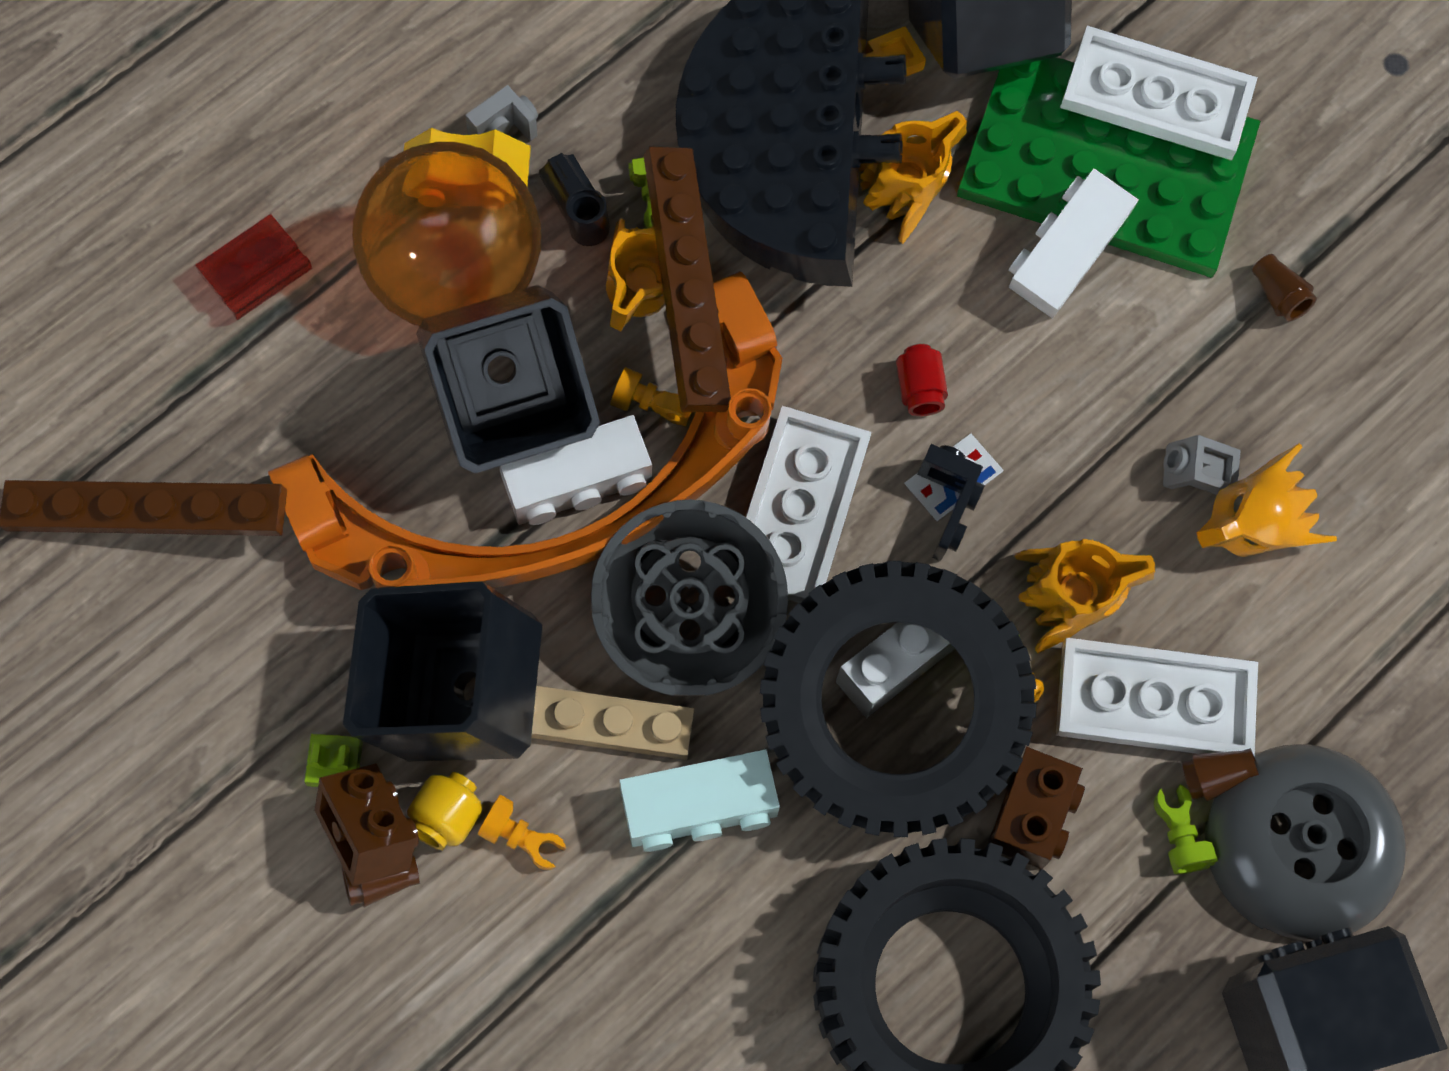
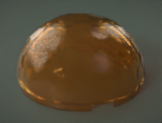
(445, 230)

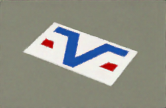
(941, 500)

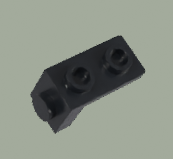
(950, 469)

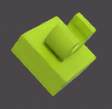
(330, 756)

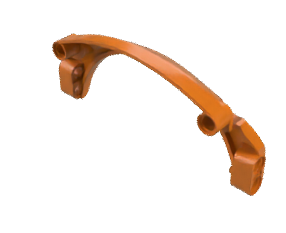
(362, 547)

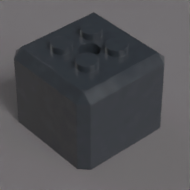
(991, 34)
(534, 409)
(418, 654)
(1334, 1005)

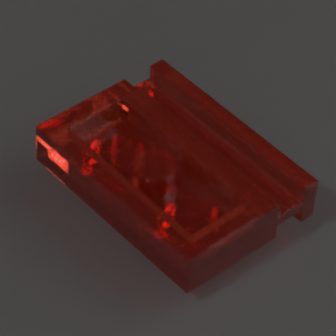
(254, 266)

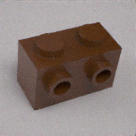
(1037, 808)
(365, 824)

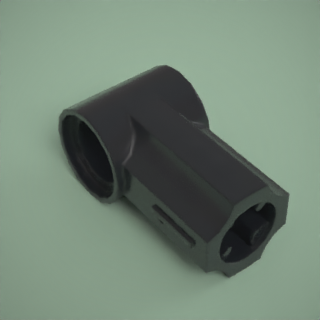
(576, 199)

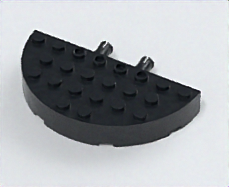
(778, 130)

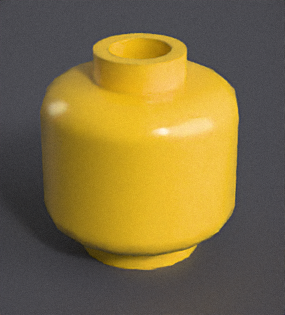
(445, 810)

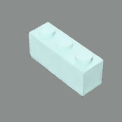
(699, 800)

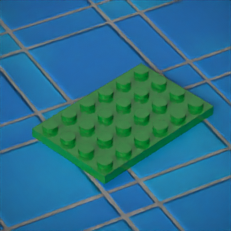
(1035, 150)

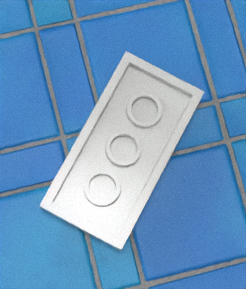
(1159, 93)
(807, 493)
(1156, 698)

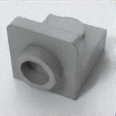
(502, 112)
(1200, 464)

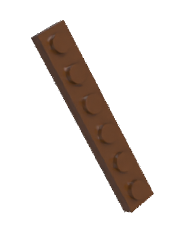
(687, 280)
(143, 507)

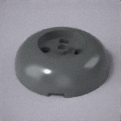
(647, 637)
(1258, 864)

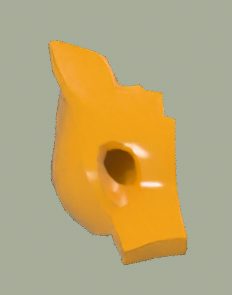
(920, 176)
(633, 275)
(1268, 514)
(1079, 585)

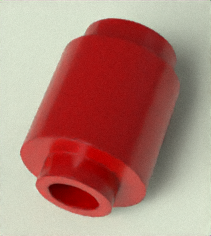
(922, 380)

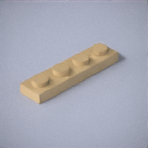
(612, 722)

